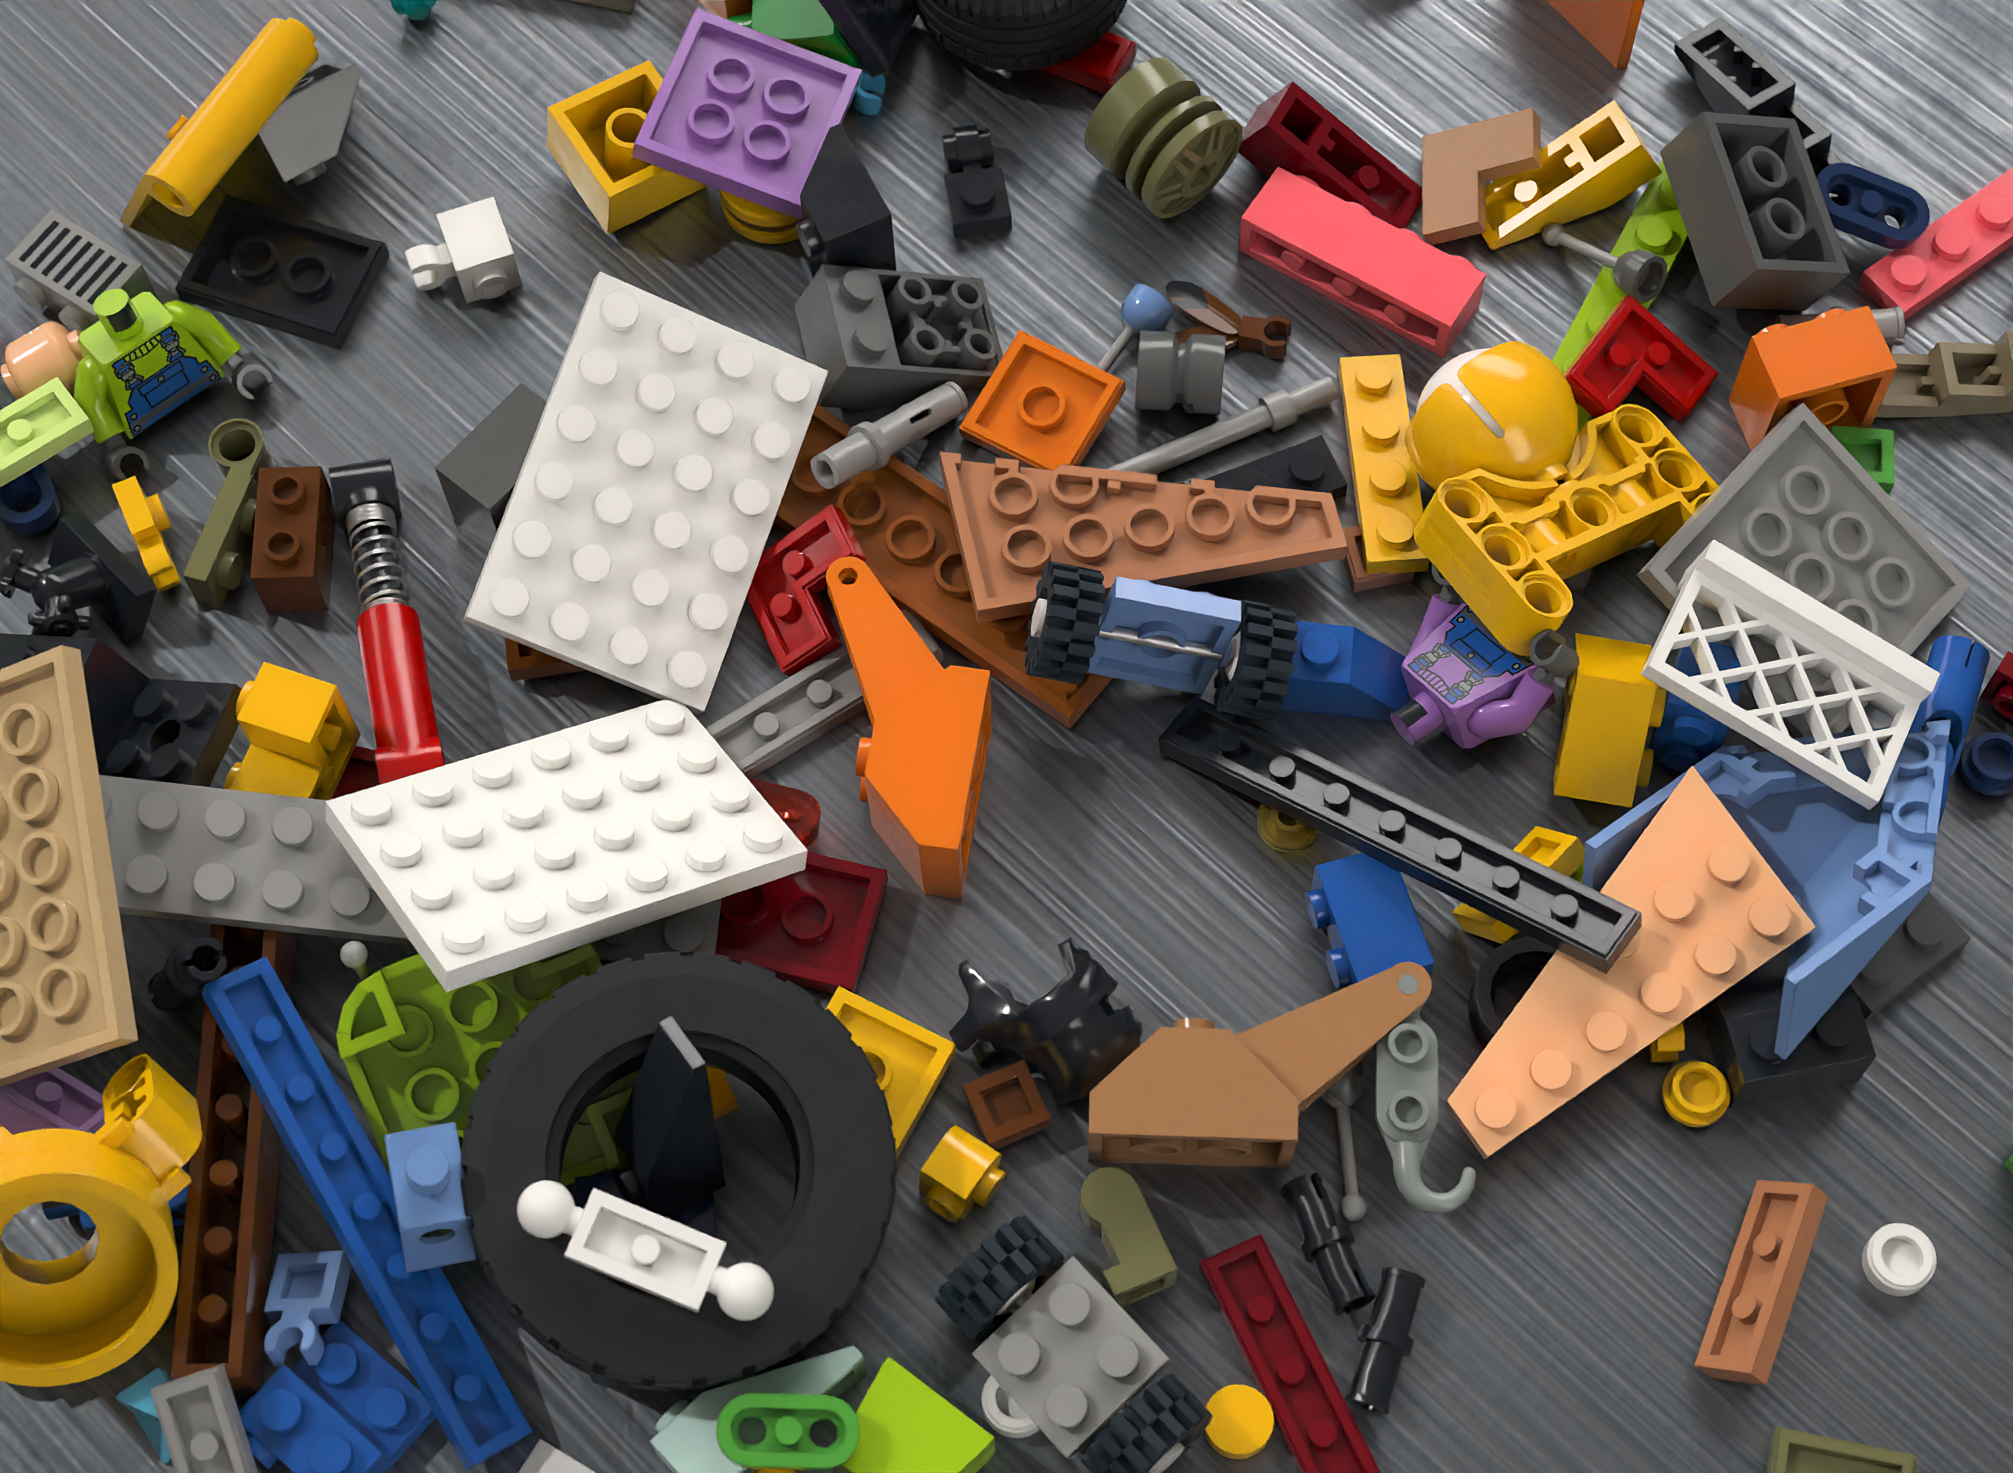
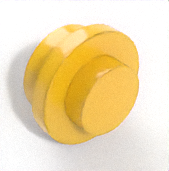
(1695, 1093)

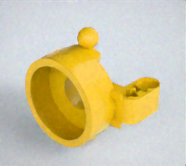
(113, 1295)

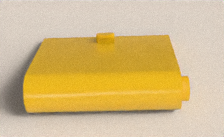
(226, 120)

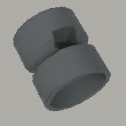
(1180, 372)

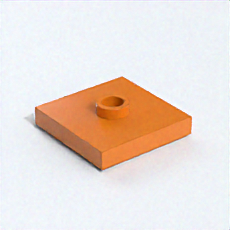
(1042, 406)

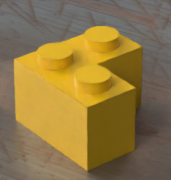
(1607, 722)
(296, 735)

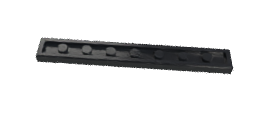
(1403, 834)

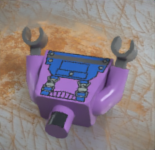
(1470, 681)

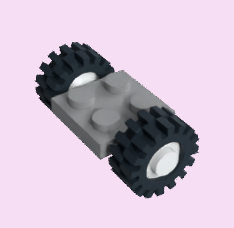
(1070, 1354)

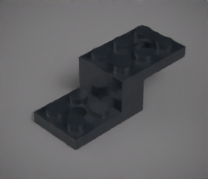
(142, 716)

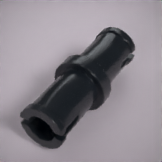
(1327, 1244)
(1385, 1340)

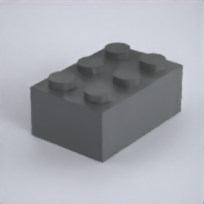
(1754, 212)

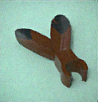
(1219, 319)

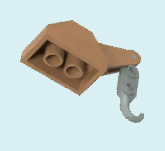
(1237, 1098)

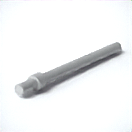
(1273, 411)

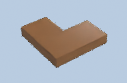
(1461, 162)

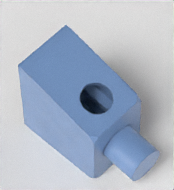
(429, 1196)

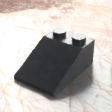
(1744, 1033)

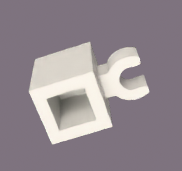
(473, 251)

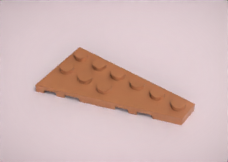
(1124, 526)

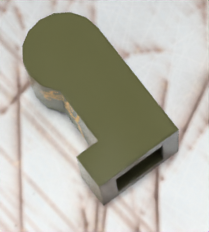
(1119, 1215)

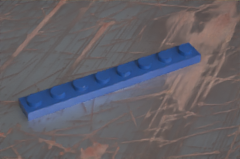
(361, 1210)

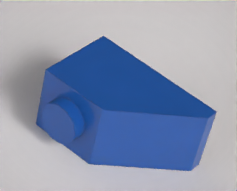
(1344, 674)

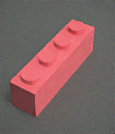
(1361, 261)

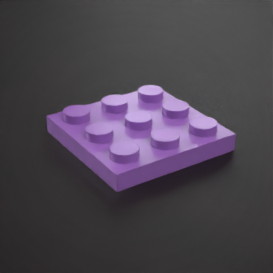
(745, 112)

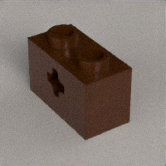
(293, 539)

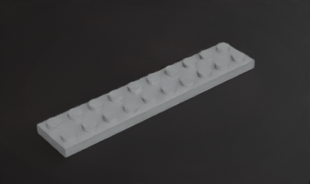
(283, 869)

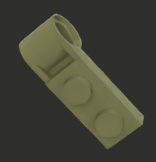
(220, 550)

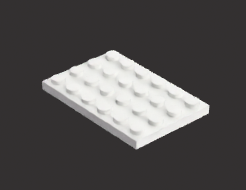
(647, 494)
(562, 840)

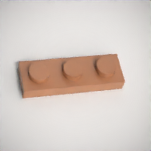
(1761, 1281)

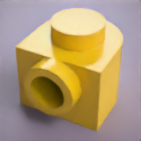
(959, 1175)

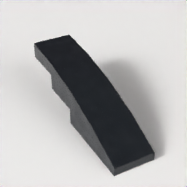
(1745, 82)

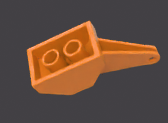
(927, 734)

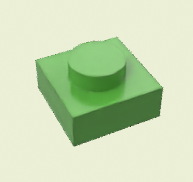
(1872, 450)

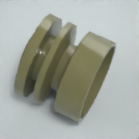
(1163, 137)

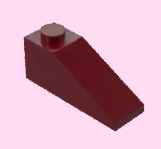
(1311, 142)

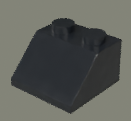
(843, 212)

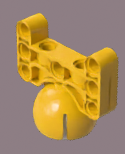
(1531, 498)

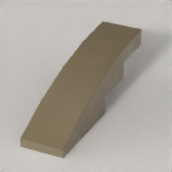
(1952, 381)

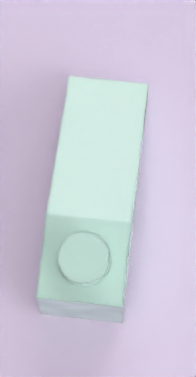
(688, 1429)

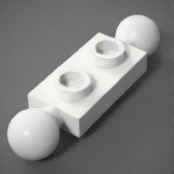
(645, 1250)

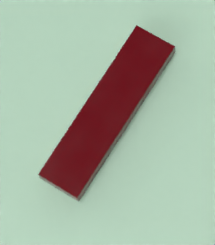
(1285, 1360)

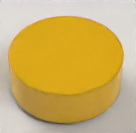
(1239, 1422)

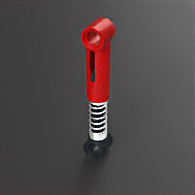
(388, 627)

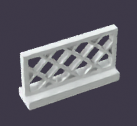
(1805, 637)

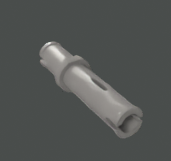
(872, 444)

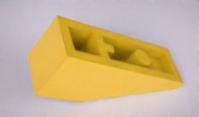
(1578, 176)

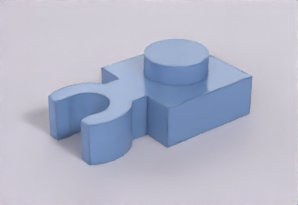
(303, 1294)

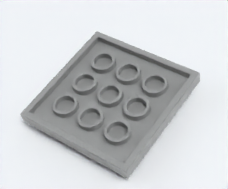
(1825, 529)

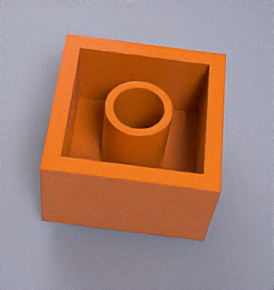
(1828, 363)

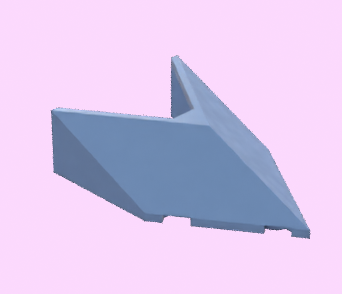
(1842, 863)

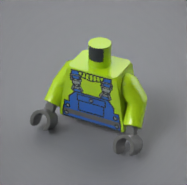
(148, 363)

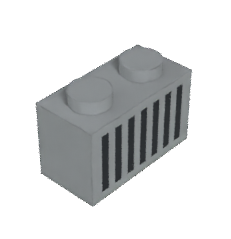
(69, 268)

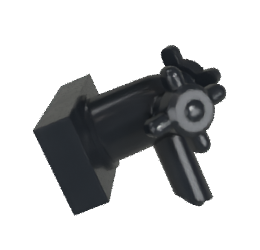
(82, 574)

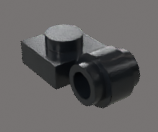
(974, 195)

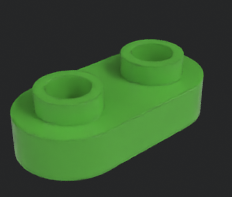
(787, 1428)

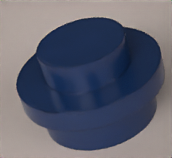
(1988, 763)

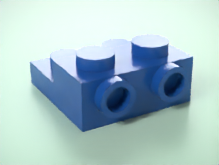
(338, 1414)

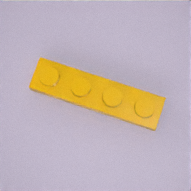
(1380, 464)

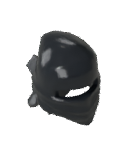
(1066, 1034)

